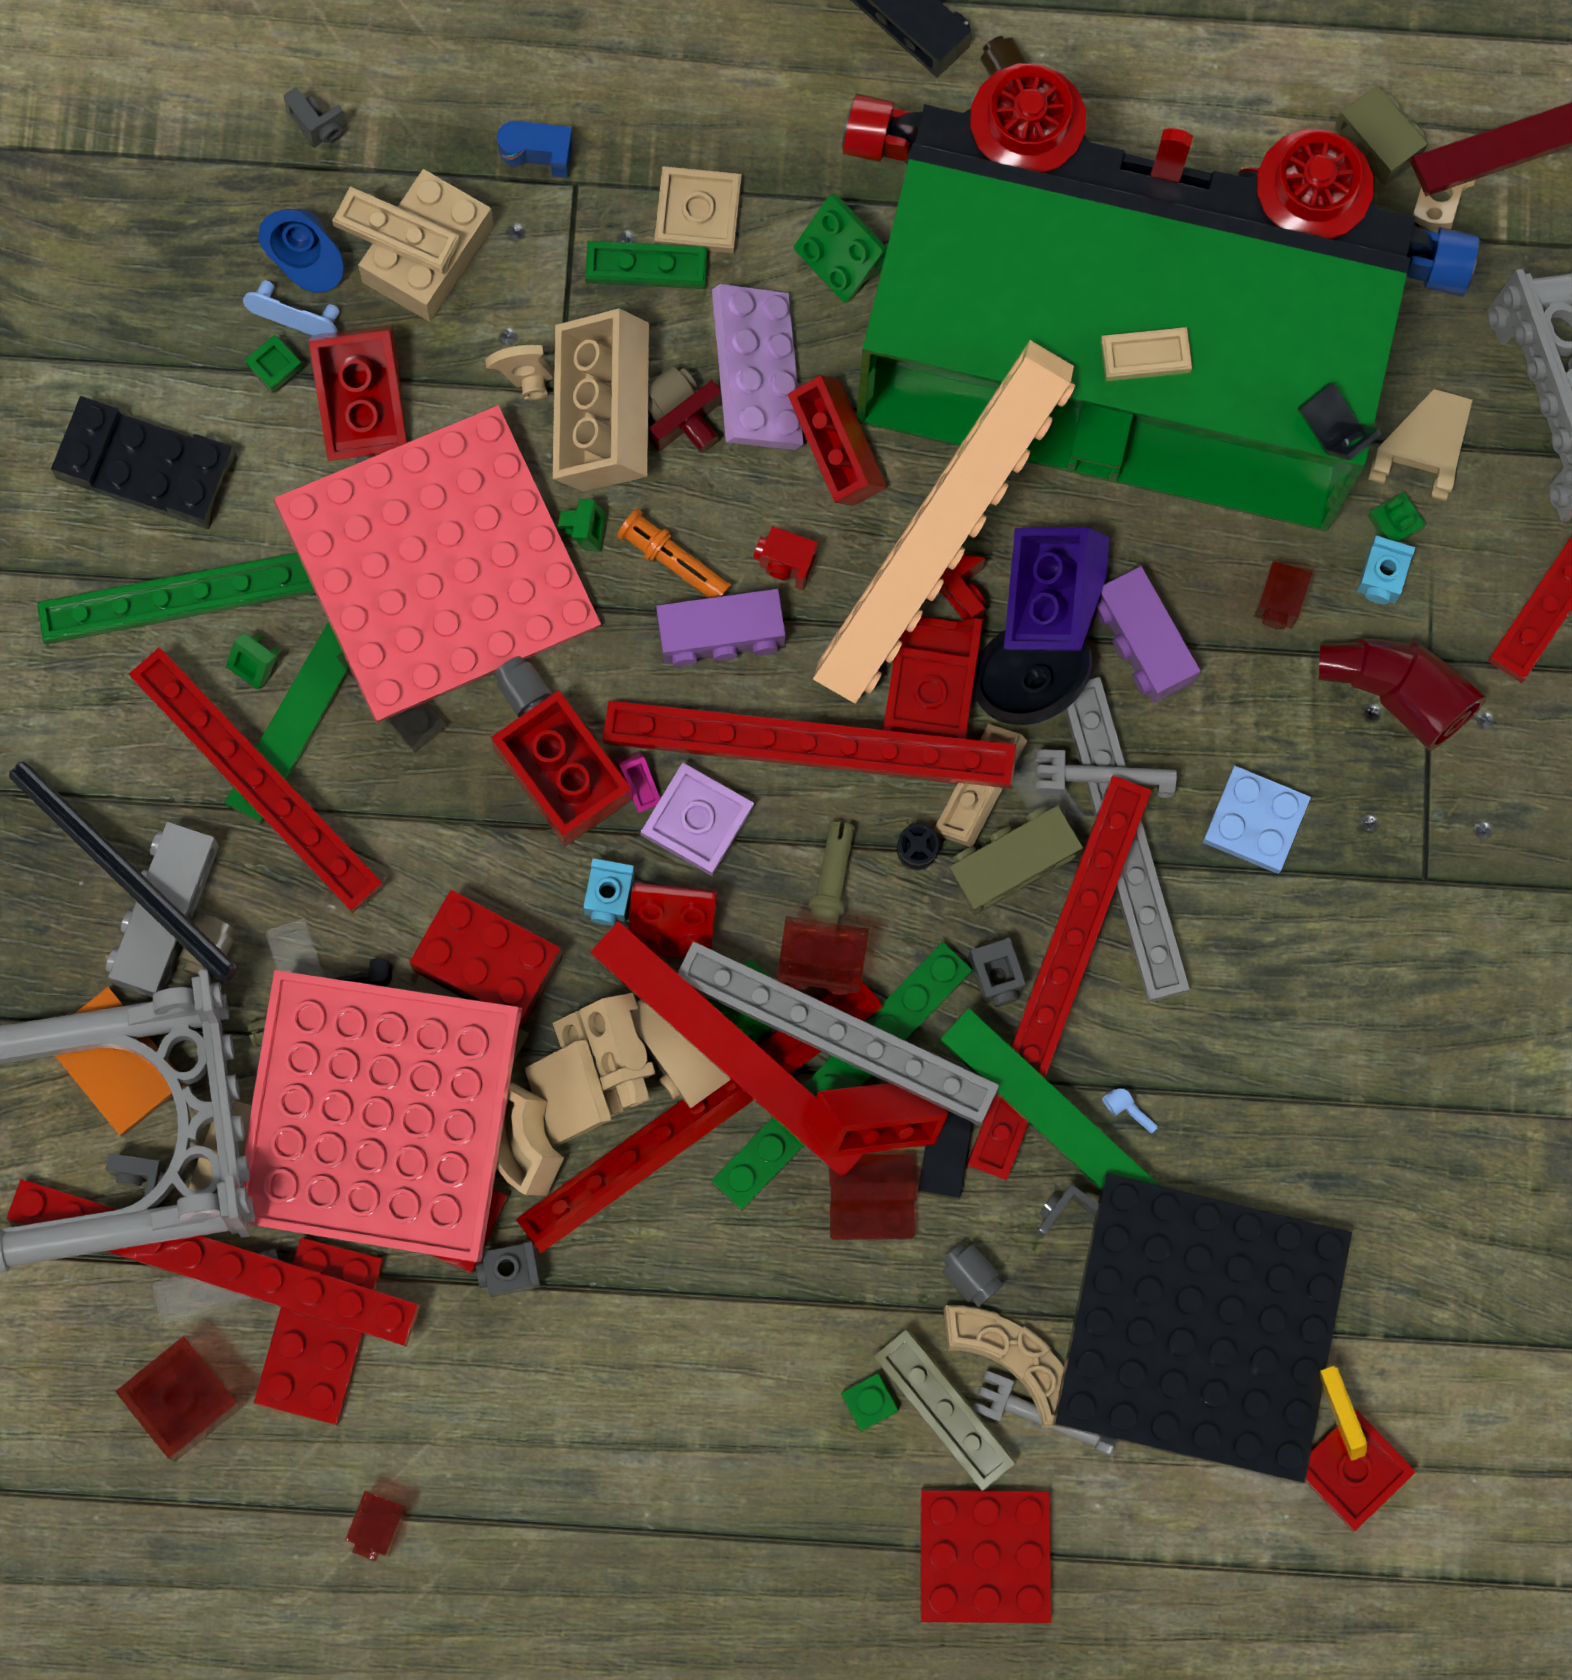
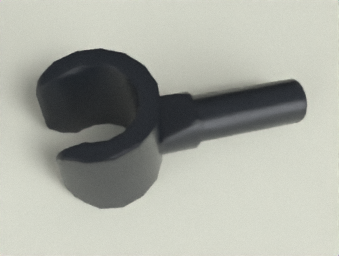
(378, 974)

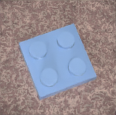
(1256, 819)

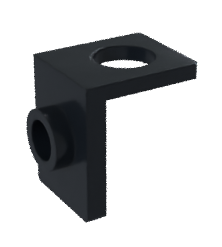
(1335, 423)

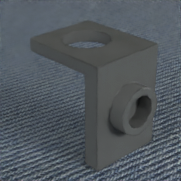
(1056, 1204)

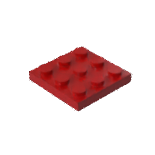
(985, 1557)

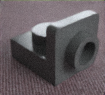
(311, 121)
(133, 1170)

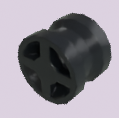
(921, 839)

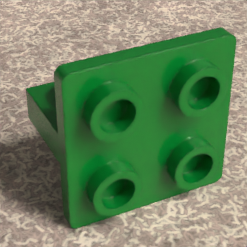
(840, 248)

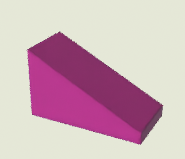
(638, 776)

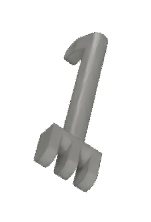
(1100, 774)
(1003, 1400)

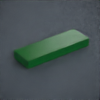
(646, 264)

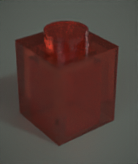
(1282, 596)
(375, 1526)

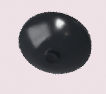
(1029, 685)

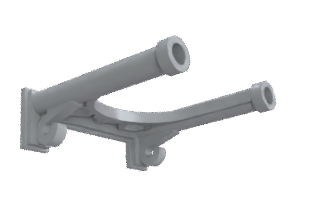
(1526, 312)
(212, 1210)

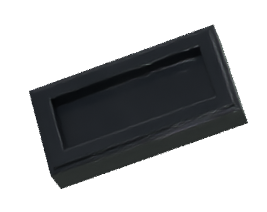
(945, 1161)

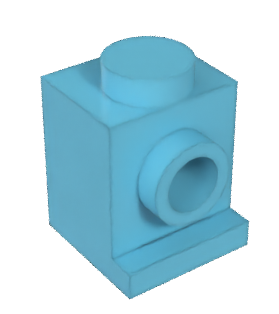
(1388, 555)
(612, 874)

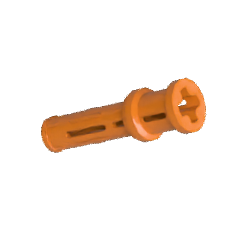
(662, 540)

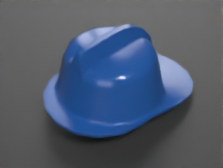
(302, 249)

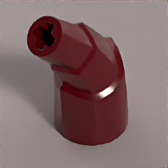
(1411, 684)

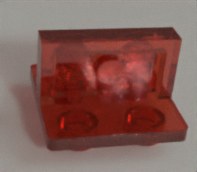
(822, 955)
(874, 1199)

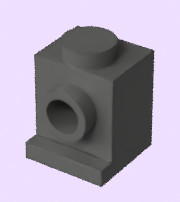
(1002, 958)
(522, 1279)

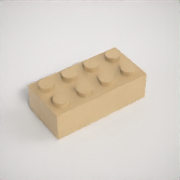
(601, 400)

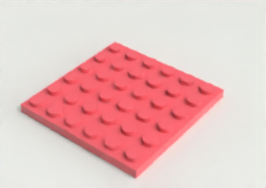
(436, 563)
(379, 1114)

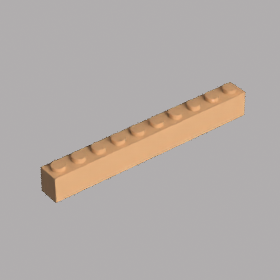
(945, 520)

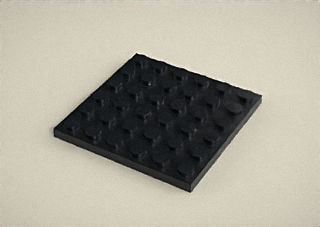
(1202, 1329)

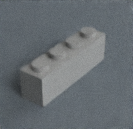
(180, 873)

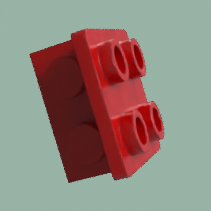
(672, 918)

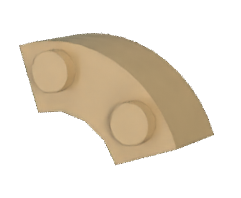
(684, 1067)
(524, 1149)

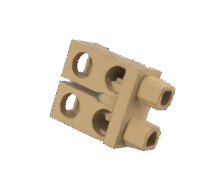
(614, 1049)

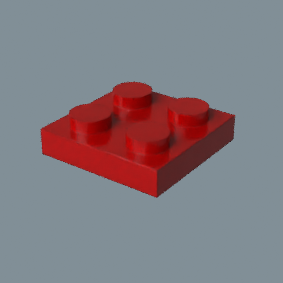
(1357, 1486)

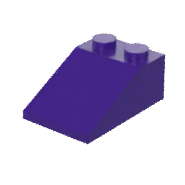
(1054, 587)

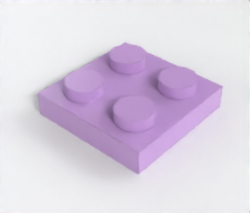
(697, 819)

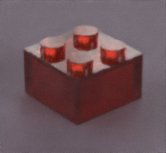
(179, 1399)

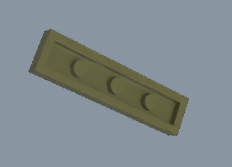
(945, 1409)

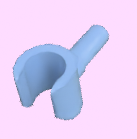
(1121, 1100)

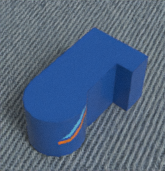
(536, 144)

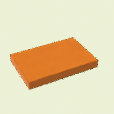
(116, 1080)

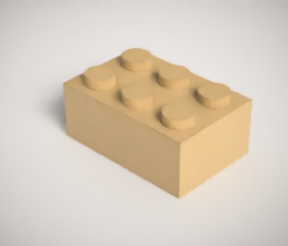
(413, 284)

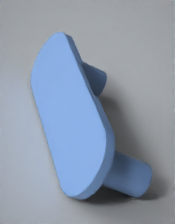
(304, 321)

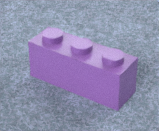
(721, 627)
(1146, 635)

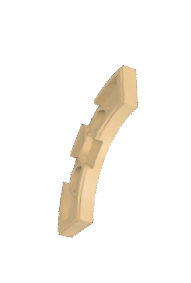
(1012, 1347)

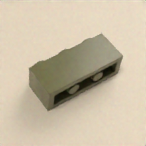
(1015, 858)

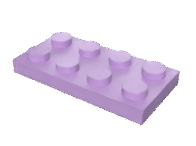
(756, 366)

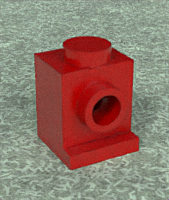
(786, 556)

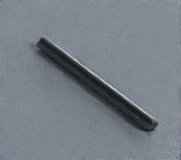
(123, 872)

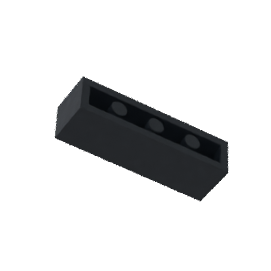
(923, 29)

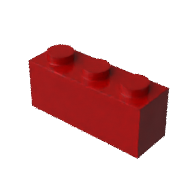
(837, 440)
(873, 1120)

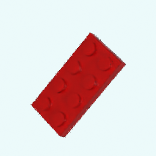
(310, 1358)

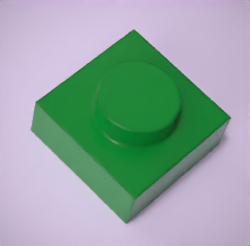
(273, 363)
(869, 1402)

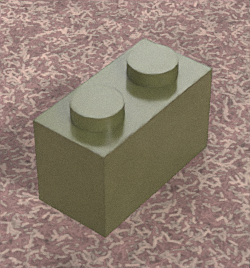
(1381, 134)

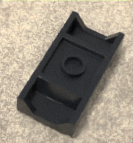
(142, 462)

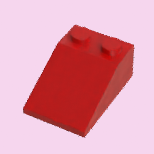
(358, 391)

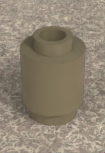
(668, 392)
(218, 933)

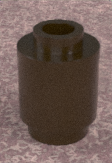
(1001, 54)

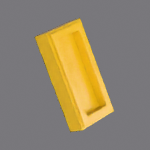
(1343, 1413)

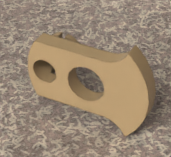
(1435, 214)
(524, 369)

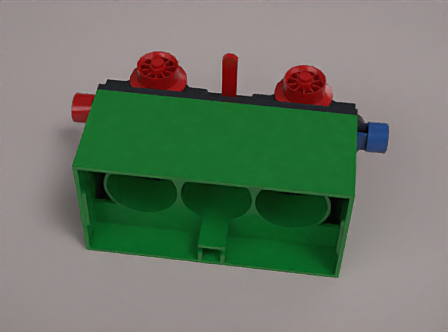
(1058, 240)

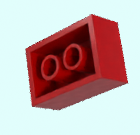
(561, 768)
(485, 956)

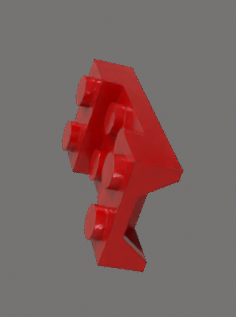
(934, 678)

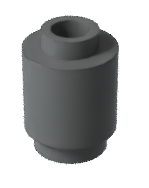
(521, 685)
(971, 1274)

